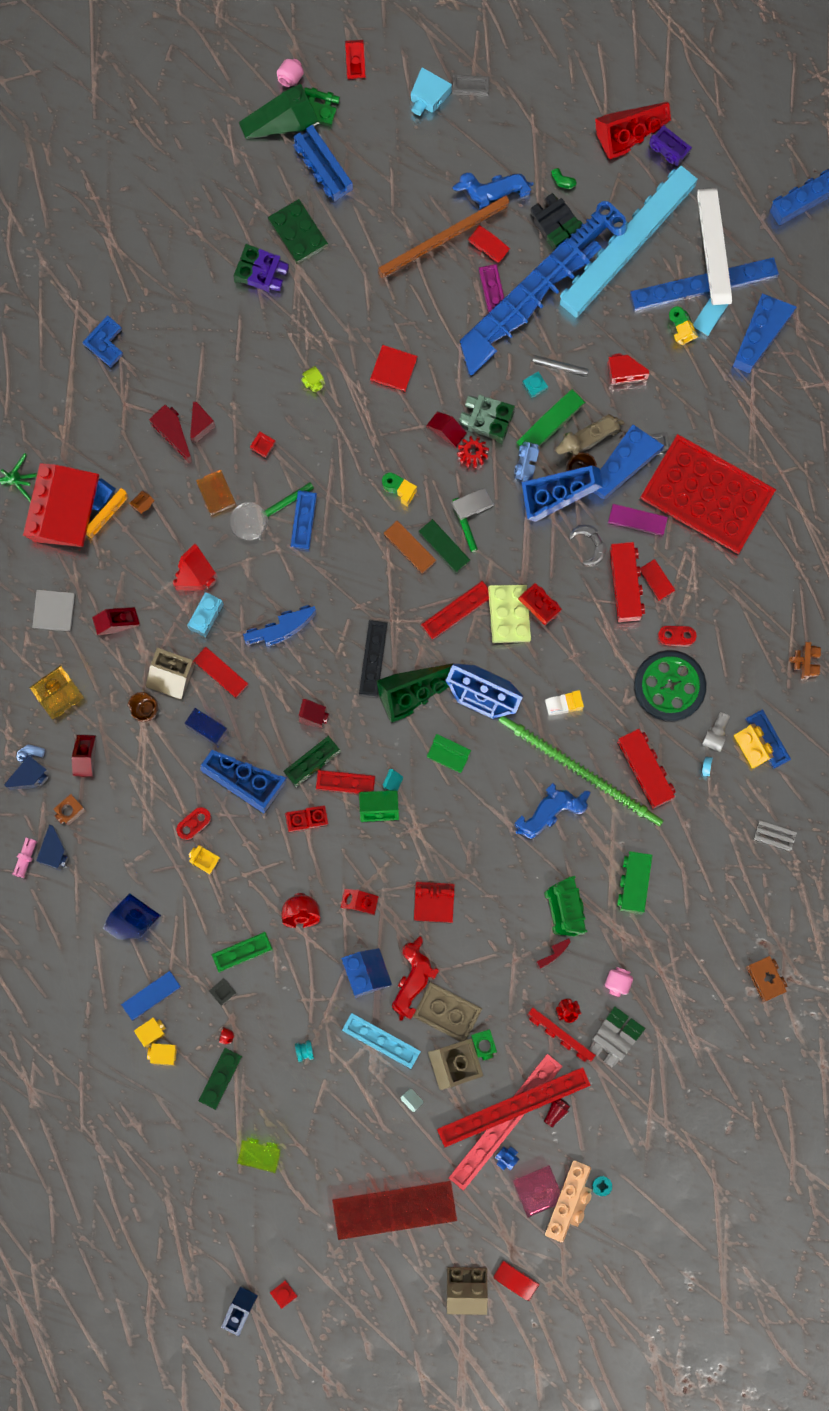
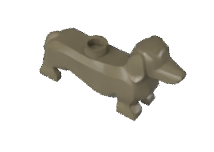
(590, 435)

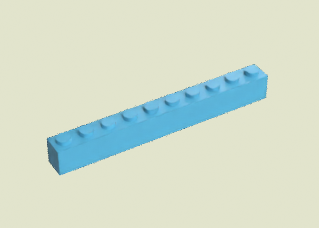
(623, 247)

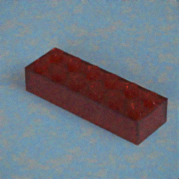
(394, 1210)

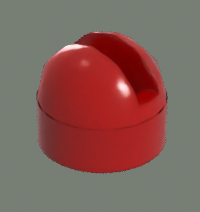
(226, 1036)

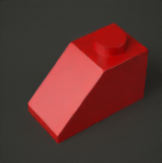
(625, 369)

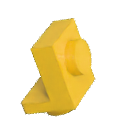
(203, 859)

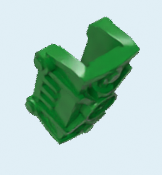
(566, 908)

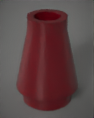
(556, 1112)

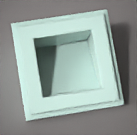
(412, 1100)

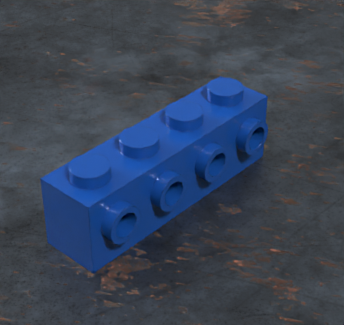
(801, 199)

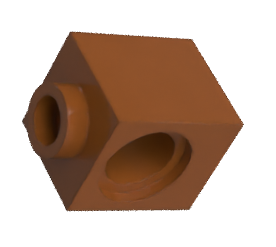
(77, 810)

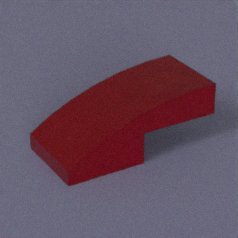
(557, 950)

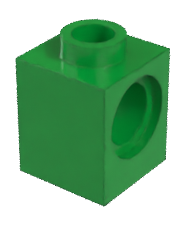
(477, 1038)

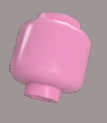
(290, 72)
(619, 981)

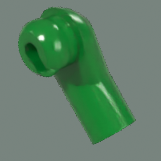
(563, 181)

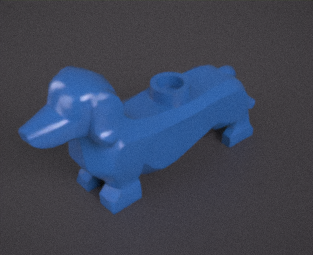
(495, 190)
(548, 810)

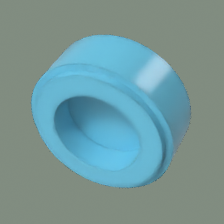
(707, 766)

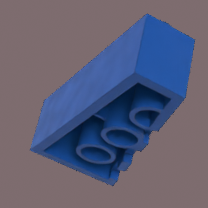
(766, 324)
(628, 457)
(556, 491)
(243, 779)

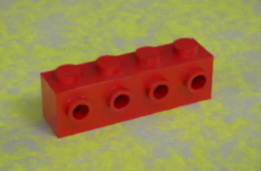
(626, 583)
(646, 768)

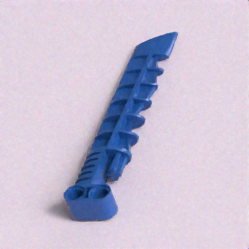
(527, 295)

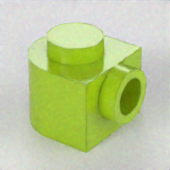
(313, 379)

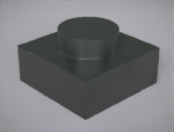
(222, 992)

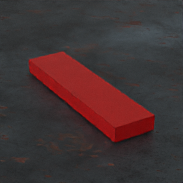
(456, 610)

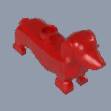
(415, 981)

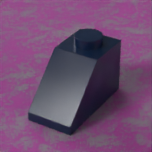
(27, 775)
(52, 850)
(239, 1311)

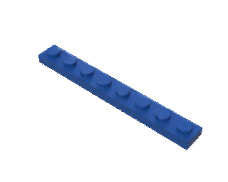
(699, 284)

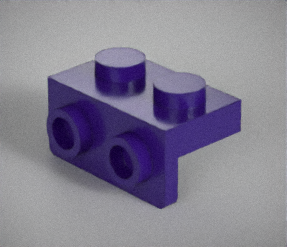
(669, 145)

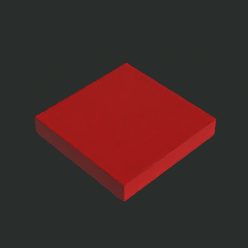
(394, 368)

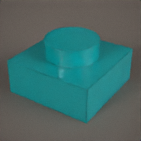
(535, 384)

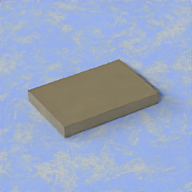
(447, 1012)

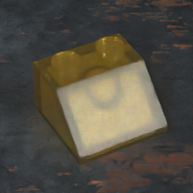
(56, 692)

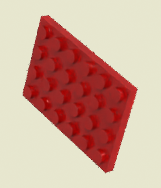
(707, 494)

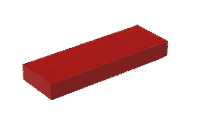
(220, 672)
(344, 782)

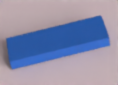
(303, 520)
(770, 736)
(151, 995)

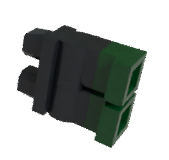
(555, 221)

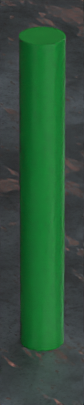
(287, 500)
(468, 533)

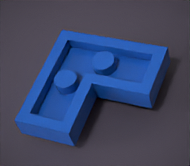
(100, 341)

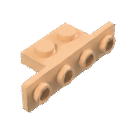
(571, 1202)

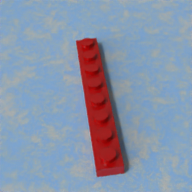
(513, 1107)

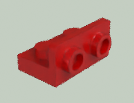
(540, 604)

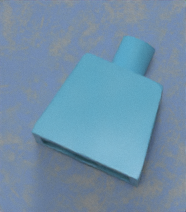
(429, 92)

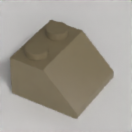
(455, 1064)

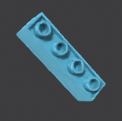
(381, 1041)

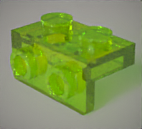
(259, 1155)

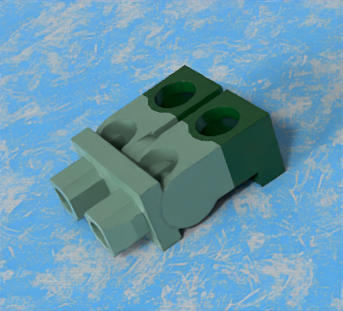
(488, 417)

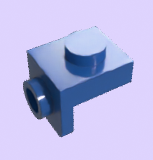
(103, 494)

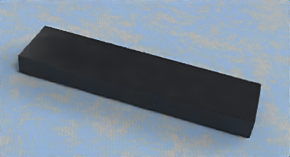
(373, 658)

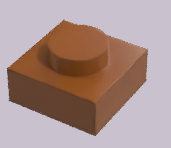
(142, 502)

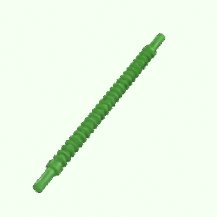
(641, 810)

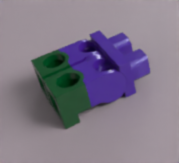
(260, 269)

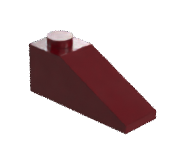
(167, 424)

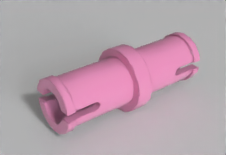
(24, 857)

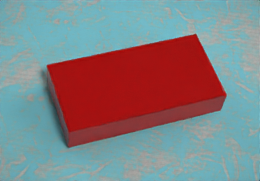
(657, 580)

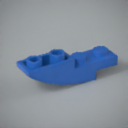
(289, 625)

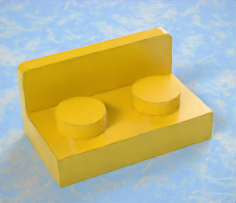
(754, 745)

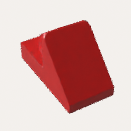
(355, 59)

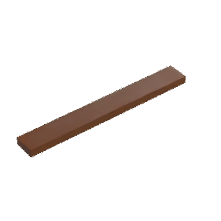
(443, 237)

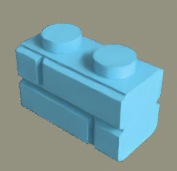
(205, 614)

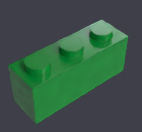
(635, 882)

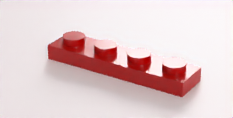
(566, 1040)

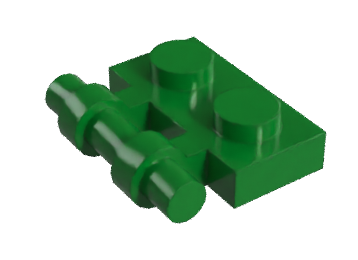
(324, 112)

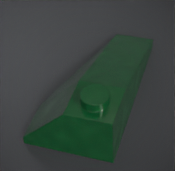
(282, 114)
(409, 689)

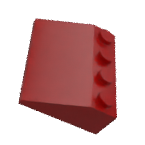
(61, 505)

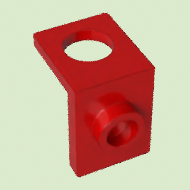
(360, 901)

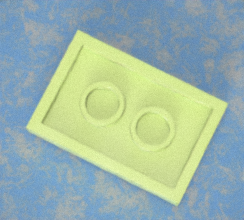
(508, 615)

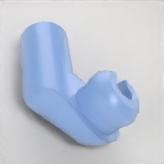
(30, 750)

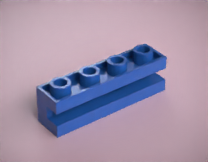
(323, 163)

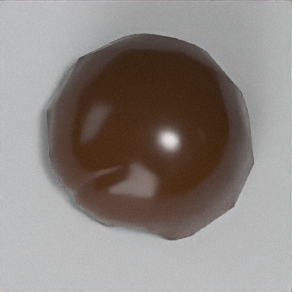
(580, 460)
(143, 706)

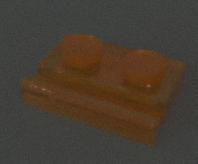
(216, 492)

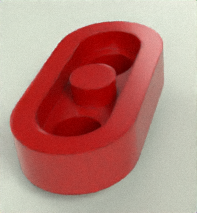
(677, 636)
(193, 823)

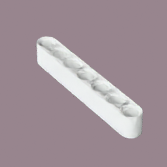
(714, 246)

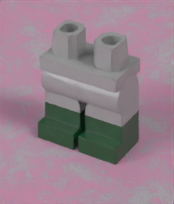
(616, 1044)

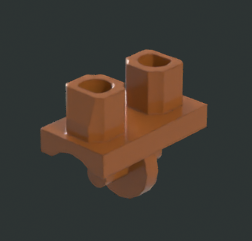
(808, 652)

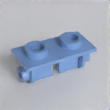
(527, 454)

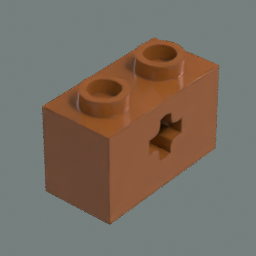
(765, 989)

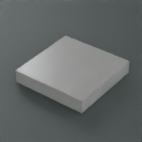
(53, 610)

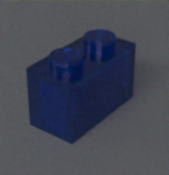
(206, 727)

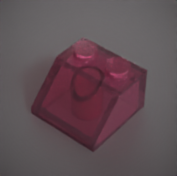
(537, 1190)

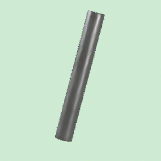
(560, 365)

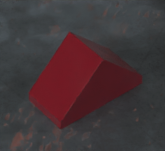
(200, 423)
(447, 428)

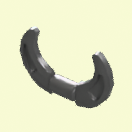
(591, 531)

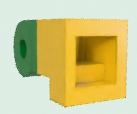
(683, 324)
(395, 484)

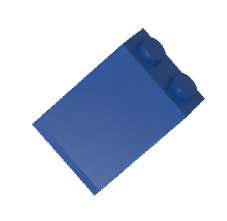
(366, 972)

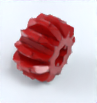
(479, 448)

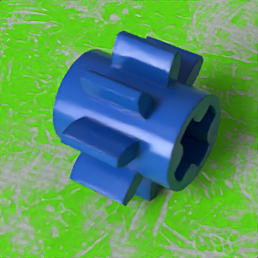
(507, 1158)

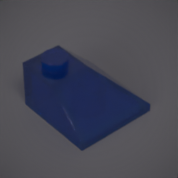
(130, 919)

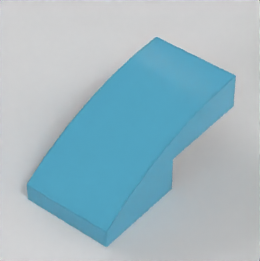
(709, 316)

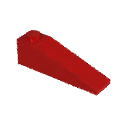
(626, 128)
(194, 571)

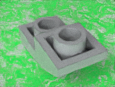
(472, 503)

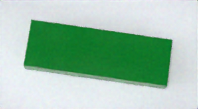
(242, 952)

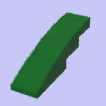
(553, 419)

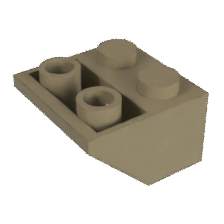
(169, 673)
(467, 1290)

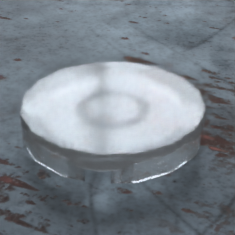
(248, 521)

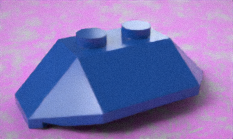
(483, 691)

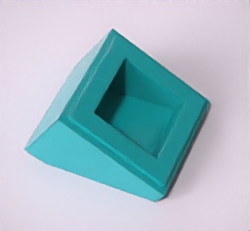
(392, 781)

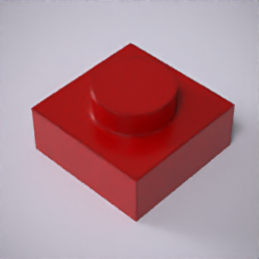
(262, 444)
(283, 1294)

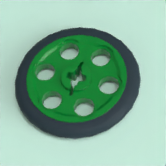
(690, 702)

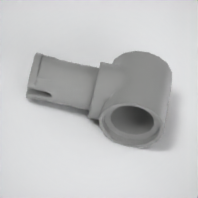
(716, 736)

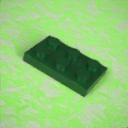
(297, 231)

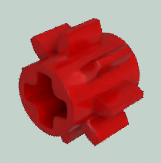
(568, 1010)

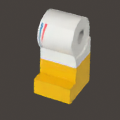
(564, 703)

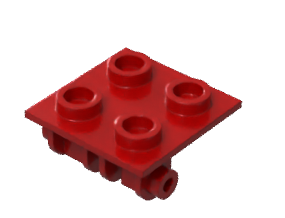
(434, 902)

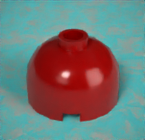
(300, 910)

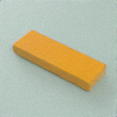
(106, 513)

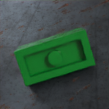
(448, 753)
(378, 806)

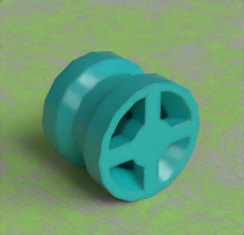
(304, 1051)
(602, 1186)

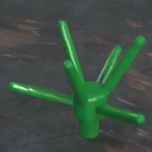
(14, 477)

